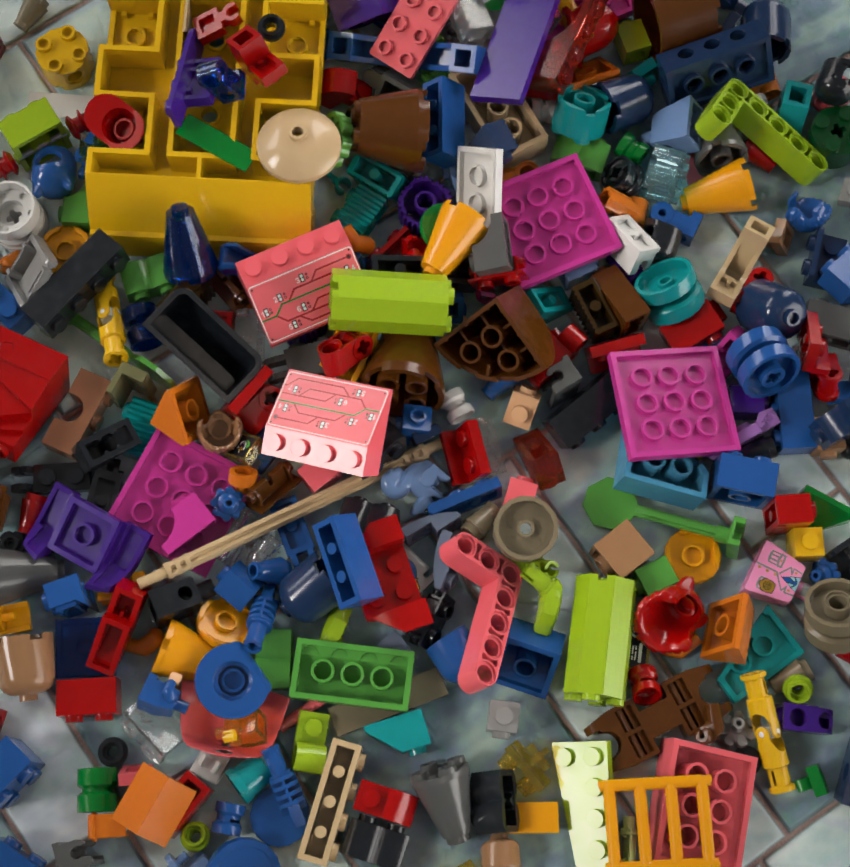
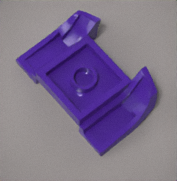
(87, 538)

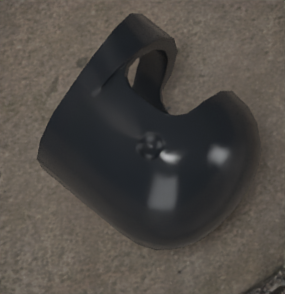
(830, 85)
(666, 236)

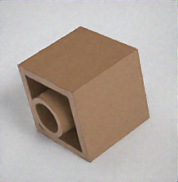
(621, 551)

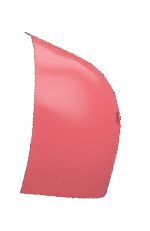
(199, 724)

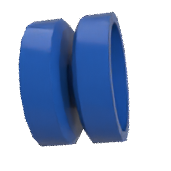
(763, 362)

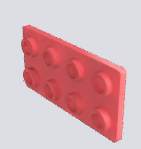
(411, 33)

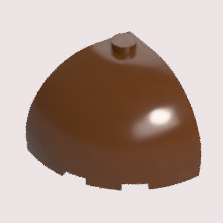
(501, 340)

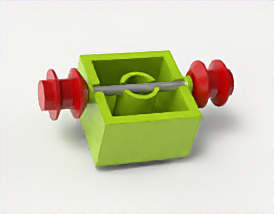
(34, 129)

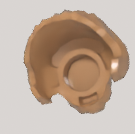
(220, 432)

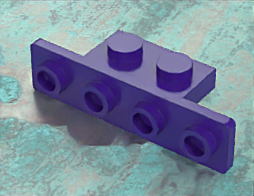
(185, 87)

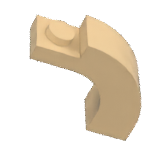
(740, 261)

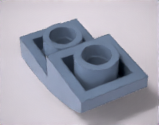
(444, 576)

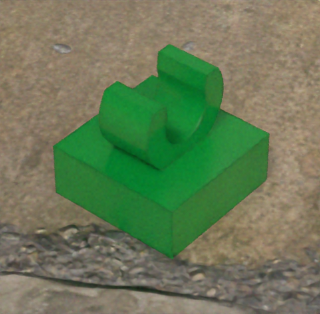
(814, 780)

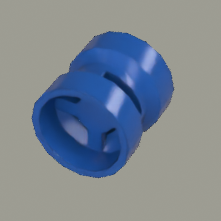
(228, 818)

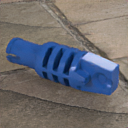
(260, 618)
(285, 786)

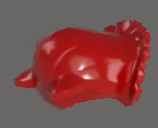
(604, 31)
(670, 618)

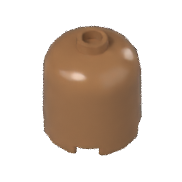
(27, 665)

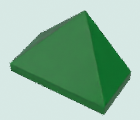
(829, 511)

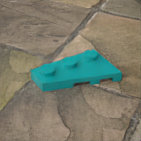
(769, 650)

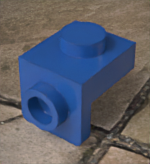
(414, 419)

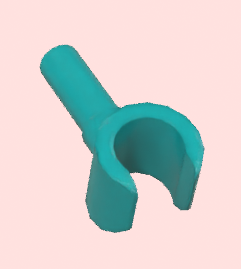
(337, 181)

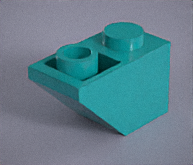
(795, 103)

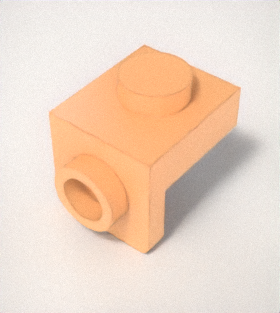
(522, 406)

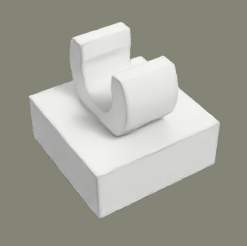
(210, 766)

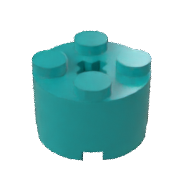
(581, 114)

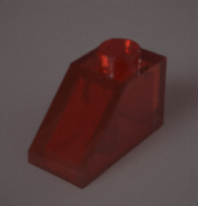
(540, 459)

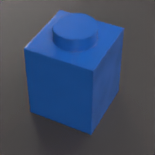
(237, 586)

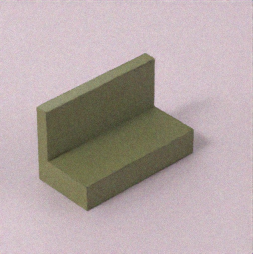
(128, 379)

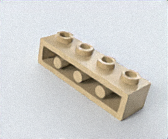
(329, 805)

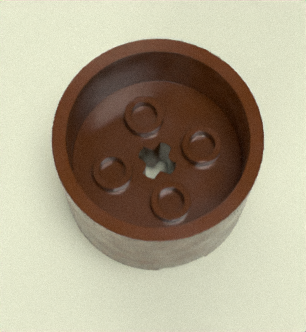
(676, 22)

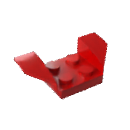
(402, 602)

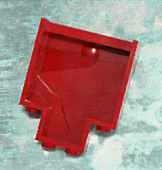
(31, 388)

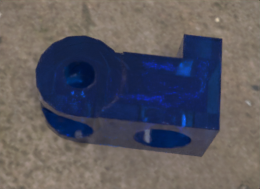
(220, 80)

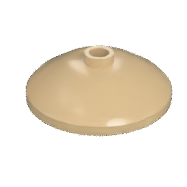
(303, 156)

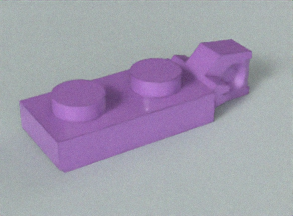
(766, 420)

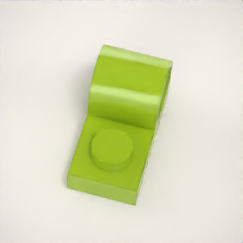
(309, 742)

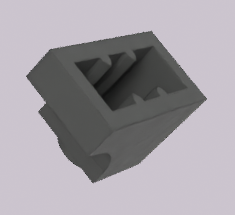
(494, 251)

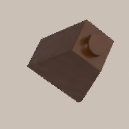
(624, 300)

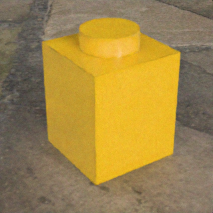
(805, 543)

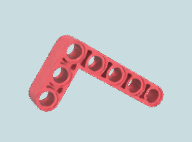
(494, 611)

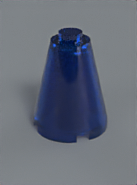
(187, 247)

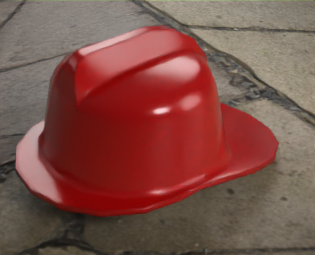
(114, 121)

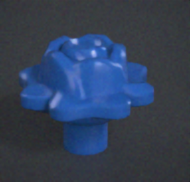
(227, 503)
(823, 570)

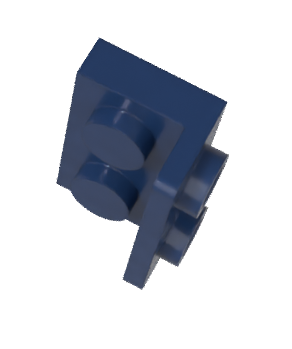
(821, 249)

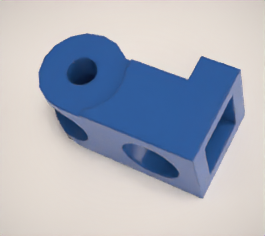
(688, 225)

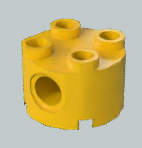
(65, 58)

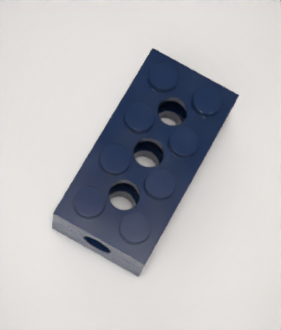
(711, 62)

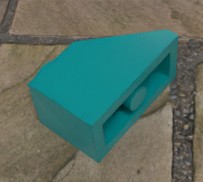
(550, 302)
(402, 733)

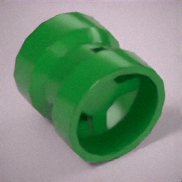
(630, 148)

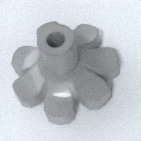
(737, 730)

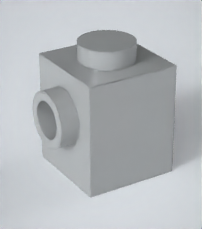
(502, 718)

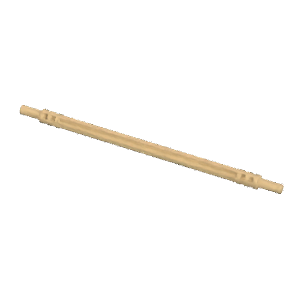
(281, 517)

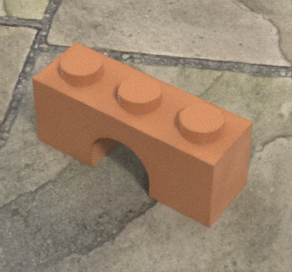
(91, 392)

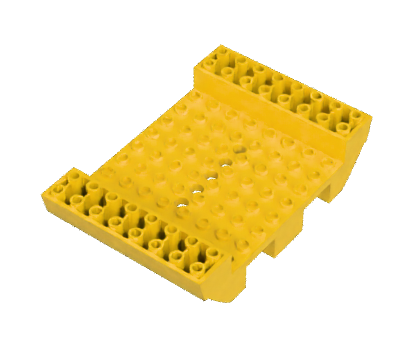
(137, 185)

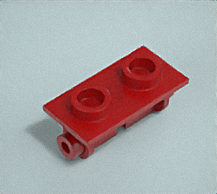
(509, 278)

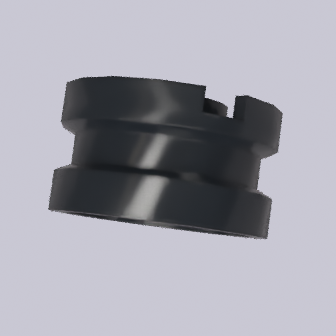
(623, 175)

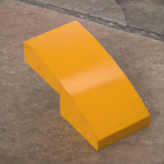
(537, 817)

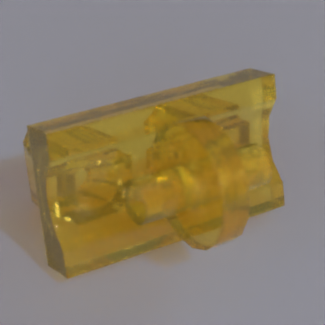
(534, 777)

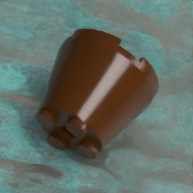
(392, 128)
(408, 367)

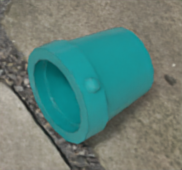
(249, 778)

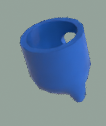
(54, 178)
(448, 653)

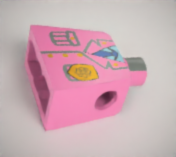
(774, 576)

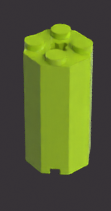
(390, 302)
(600, 640)

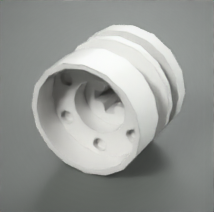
(20, 215)

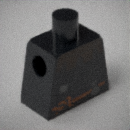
(167, 604)

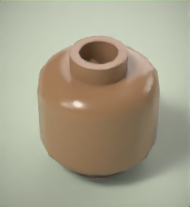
(500, 852)

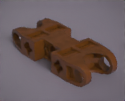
(637, 729)

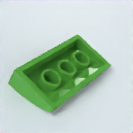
(352, 675)

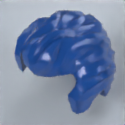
(807, 213)

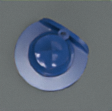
(231, 682)

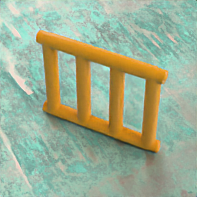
(670, 784)

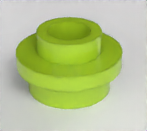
(797, 696)
(189, 830)

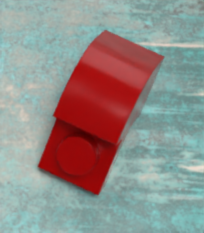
(255, 58)
(342, 86)
(386, 803)

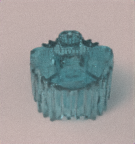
(664, 174)

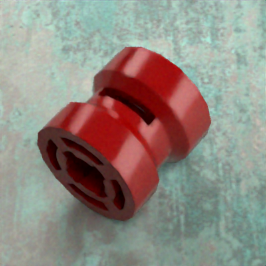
(645, 685)

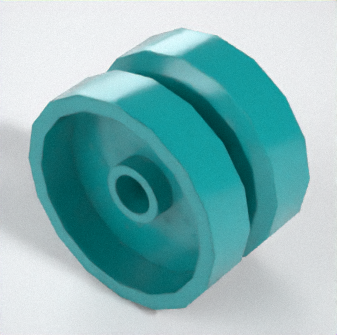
(670, 291)

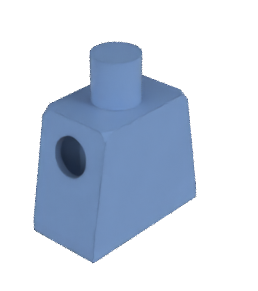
(676, 126)

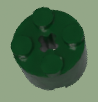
(831, 135)

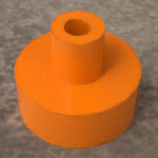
(242, 477)

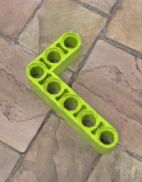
(764, 127)

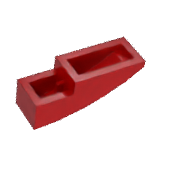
(117, 627)

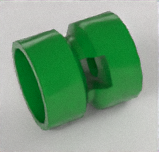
(97, 789)

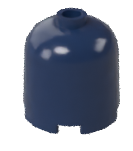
(777, 22)
(630, 101)
(771, 305)
(307, 590)

